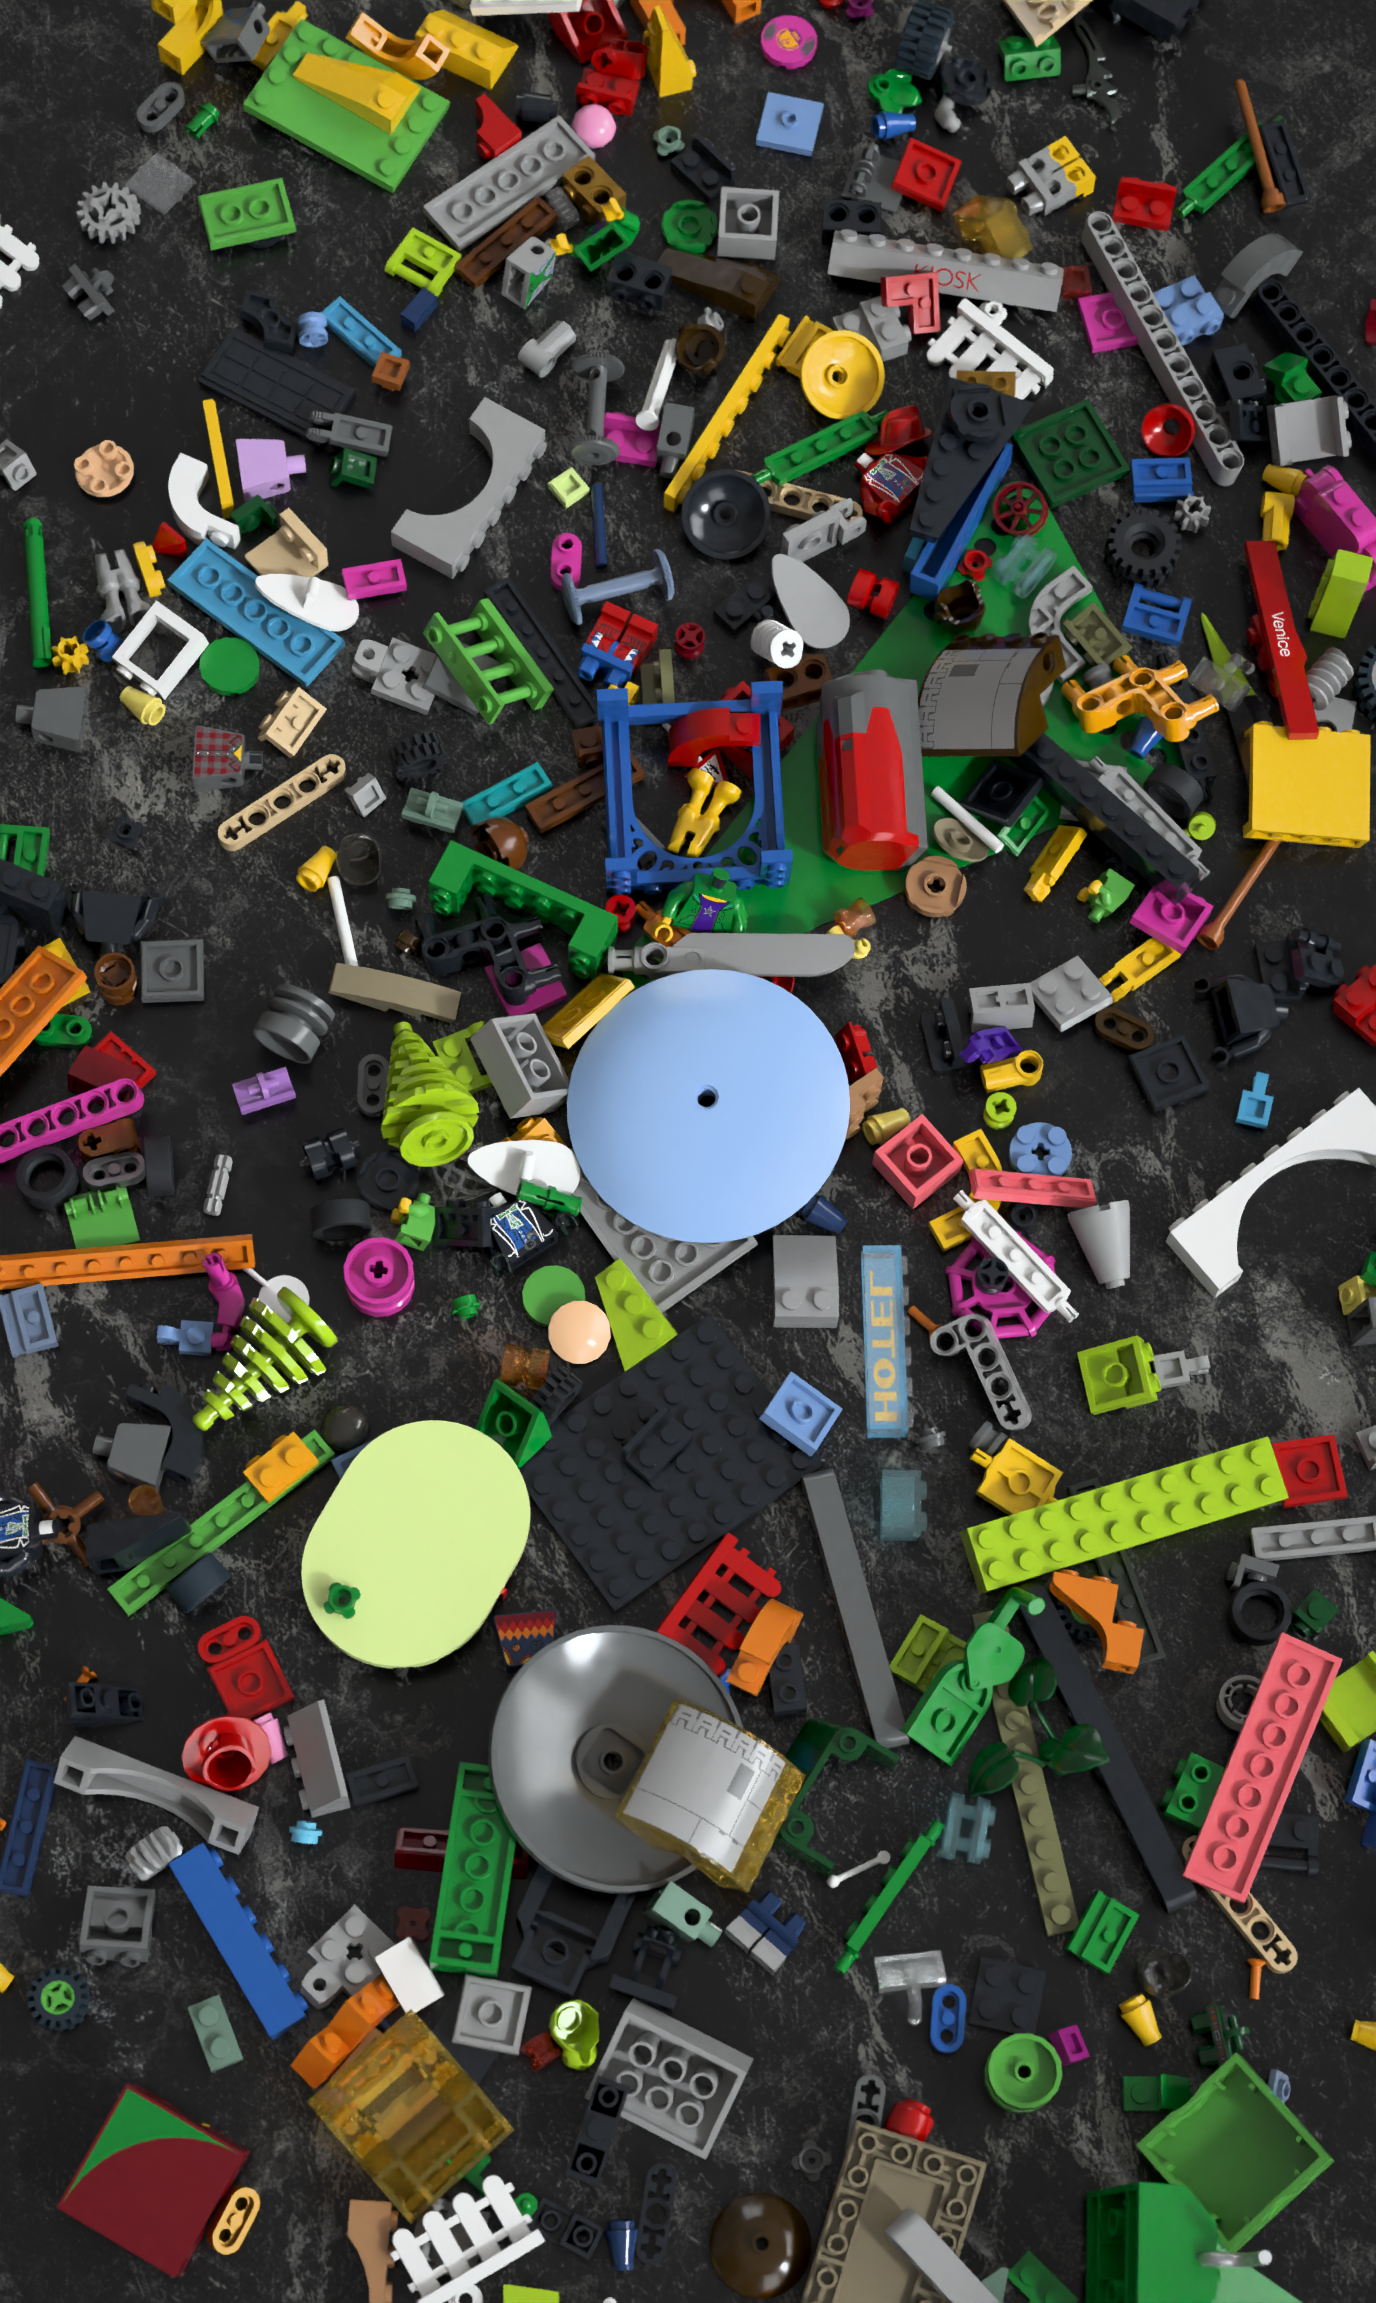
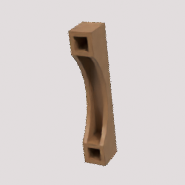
(370, 2232)

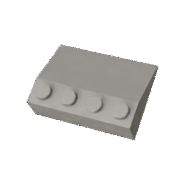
(675, 2075)

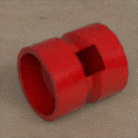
(862, 593)

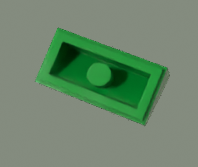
(1024, 828)

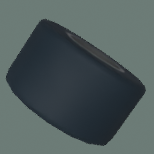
(198, 1582)

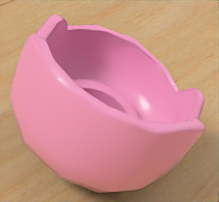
(594, 125)

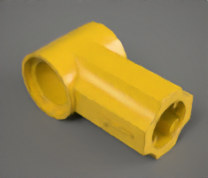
(1276, 515)
(1008, 1072)

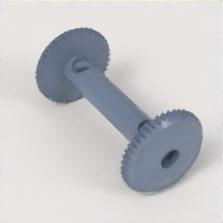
(660, 575)

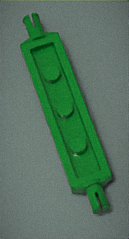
(1219, 177)
(820, 448)
(877, 1906)

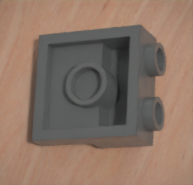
(117, 1925)

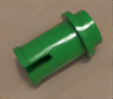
(202, 120)

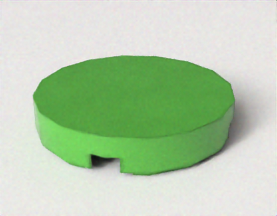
(549, 1290)

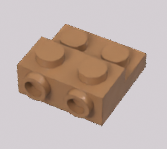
(863, 1097)

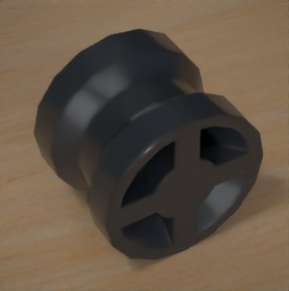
(994, 1269)

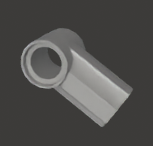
(542, 353)

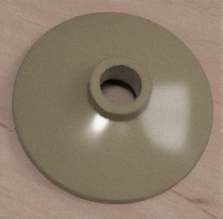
(959, 840)

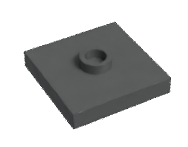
(443, 683)
(172, 971)

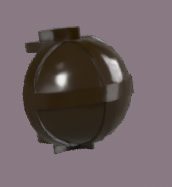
(699, 348)
(960, 608)

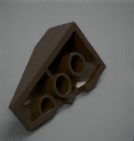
(727, 283)

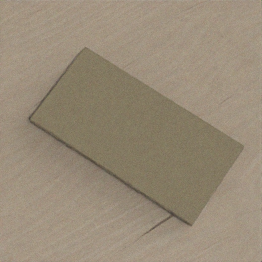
(875, 2185)

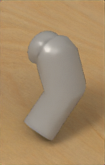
(946, 116)

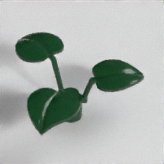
(1078, 1751)

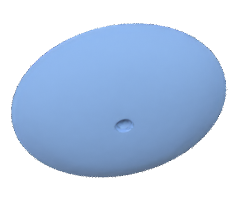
(720, 1166)

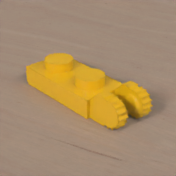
(1139, 966)

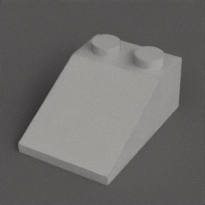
(805, 1281)

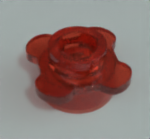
(406, 1916)

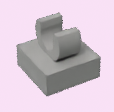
(365, 794)

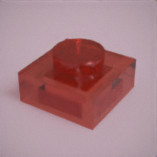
(1076, 282)

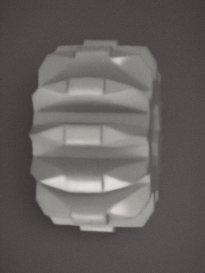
(154, 1853)

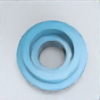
(305, 1832)

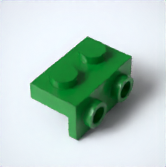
(1026, 61)

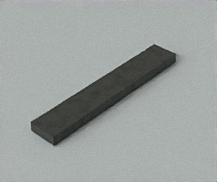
(1129, 1599)

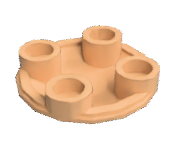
(104, 469)
(579, 1332)

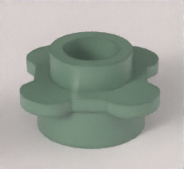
(665, 134)

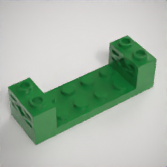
(466, 869)
(473, 1880)

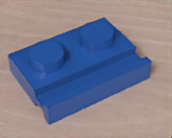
(1161, 479)

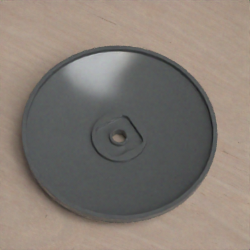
(549, 1741)

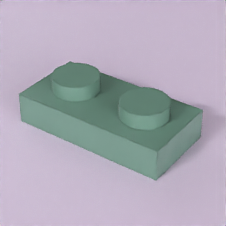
(215, 2033)

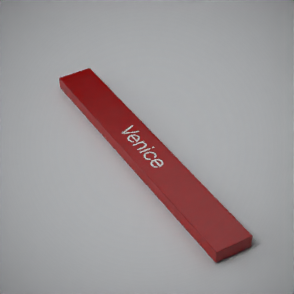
(1281, 640)

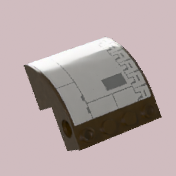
(987, 694)

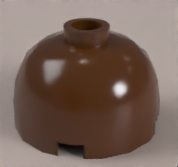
(501, 841)

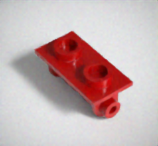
(852, 1044)

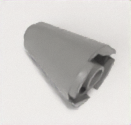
(1105, 1240)

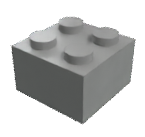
(748, 223)

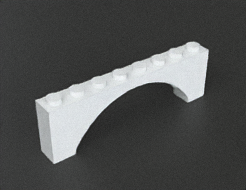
(1209, 1236)

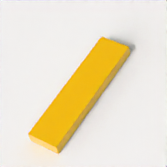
(218, 457)

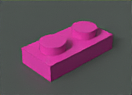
(374, 579)

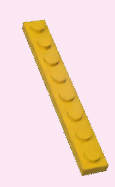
(722, 421)

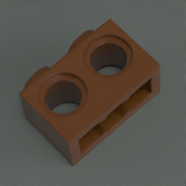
(802, 689)

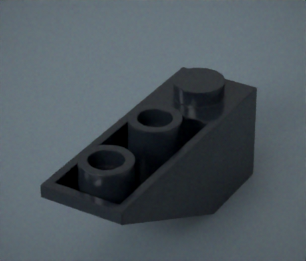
(127, 1542)

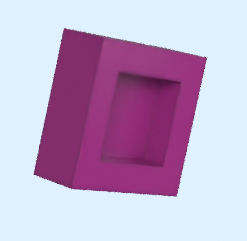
(1069, 2045)

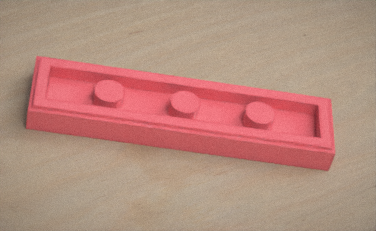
(1032, 1188)

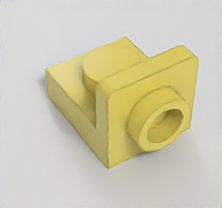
(1354, 1293)

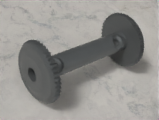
(593, 447)

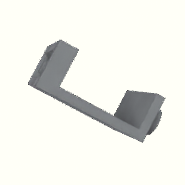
(1308, 430)

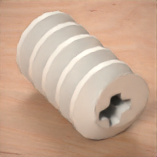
(777, 643)

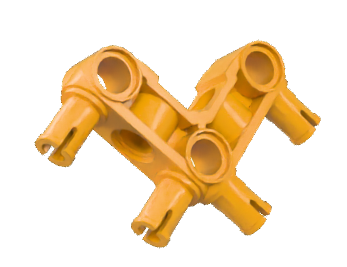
(1142, 692)

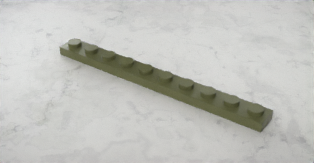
(1034, 1811)

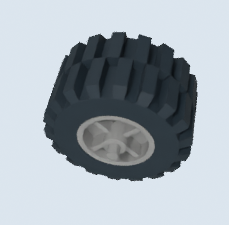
(924, 39)

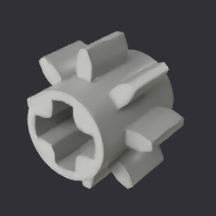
(1184, 513)

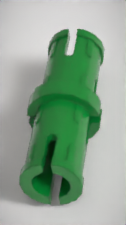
(548, 1198)

